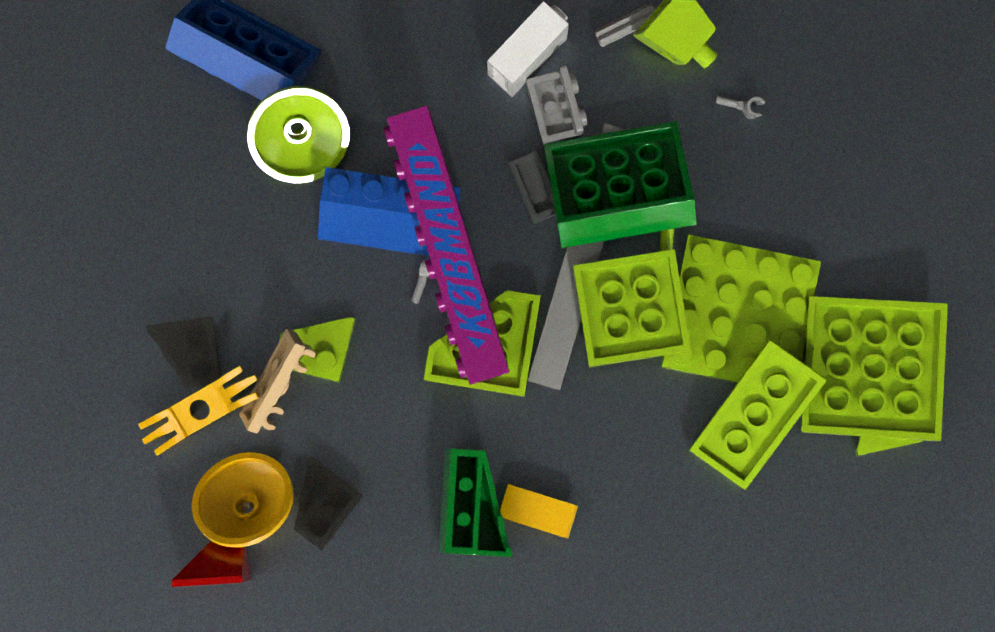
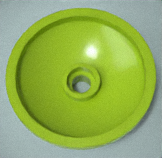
(299, 153)

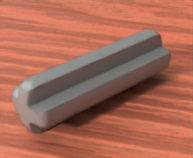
(623, 25)

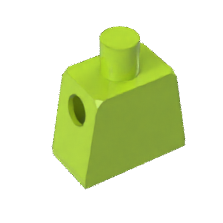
(679, 32)

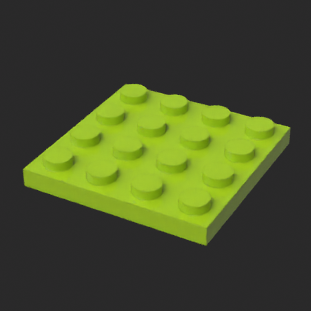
(738, 302)
(879, 368)

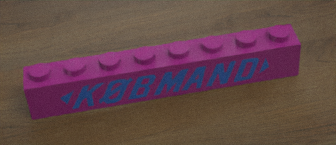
(448, 245)

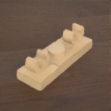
(275, 382)

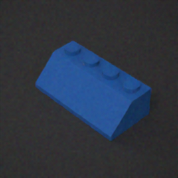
(240, 47)
(368, 211)

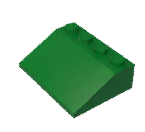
(620, 184)

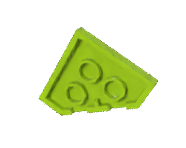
(516, 323)

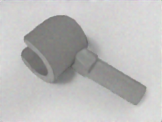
(742, 105)
(423, 274)

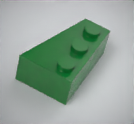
(470, 508)

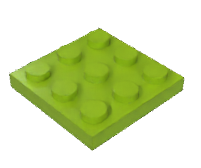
(632, 308)

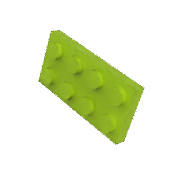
(757, 414)

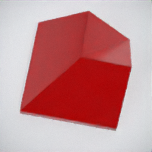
(215, 566)

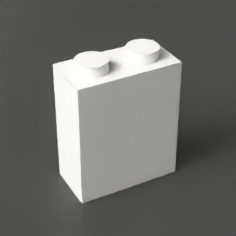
(528, 48)

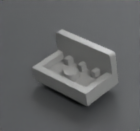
(556, 107)

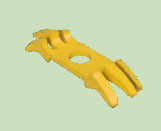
(180, 413)

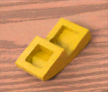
(538, 511)

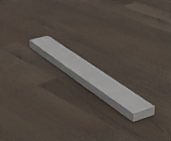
(563, 314)

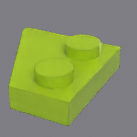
(330, 345)

